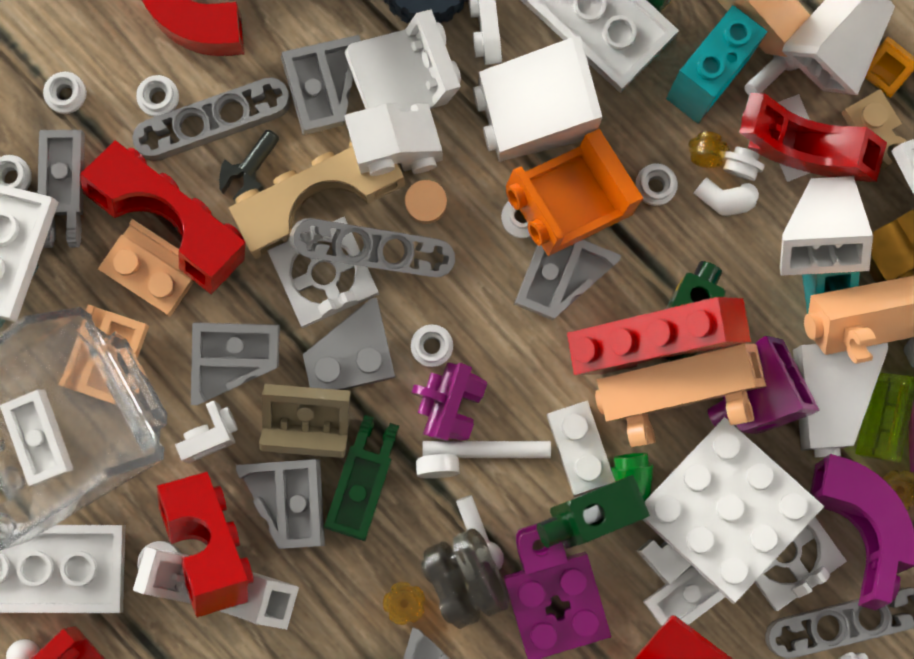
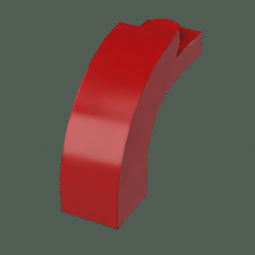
(200, 27)
(810, 144)

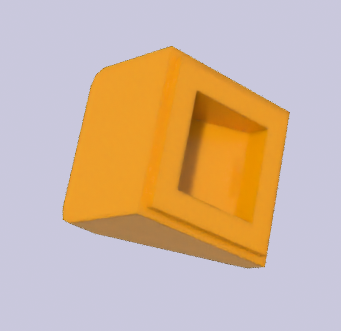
(890, 67)

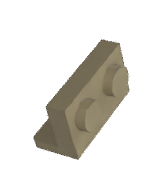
(305, 420)

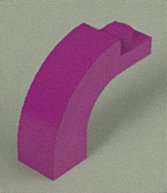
(879, 518)

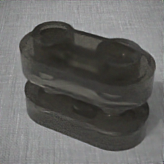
(465, 579)

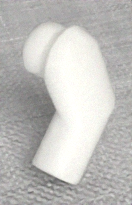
(728, 201)

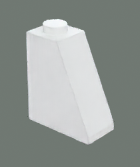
(839, 42)
(827, 230)
(841, 394)

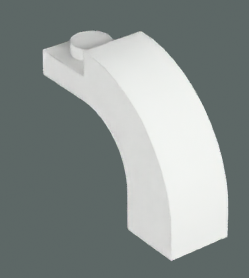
(268, 599)

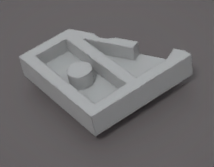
(230, 356)
(288, 499)

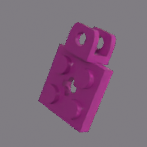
(549, 574)

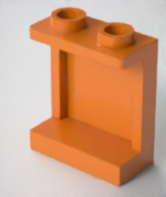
(574, 194)

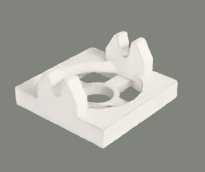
(312, 312)
(827, 560)

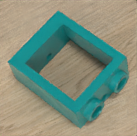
(715, 64)

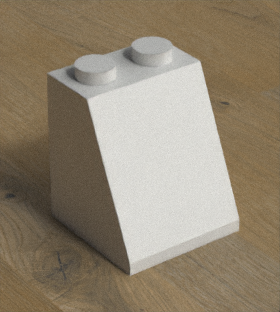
(538, 100)

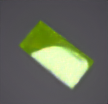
(887, 418)

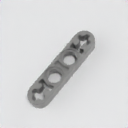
(214, 126)
(373, 247)
(849, 626)

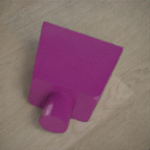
(783, 398)

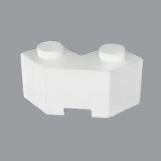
(392, 136)

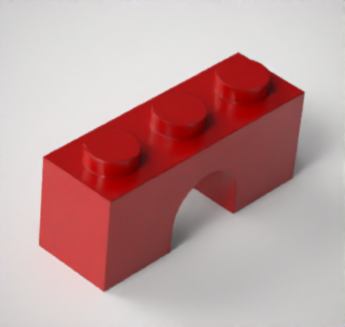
(217, 574)

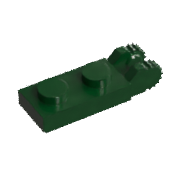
(361, 483)

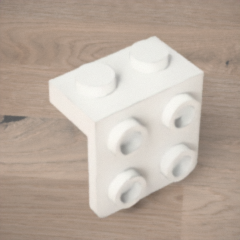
(405, 66)

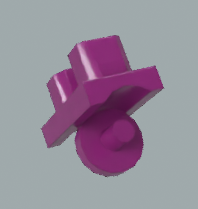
(442, 400)

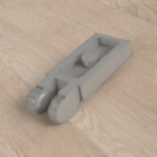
(59, 177)

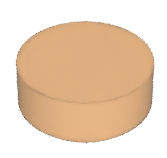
(426, 201)

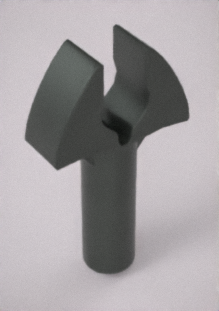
(249, 166)

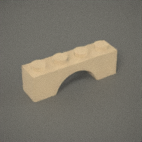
(269, 215)

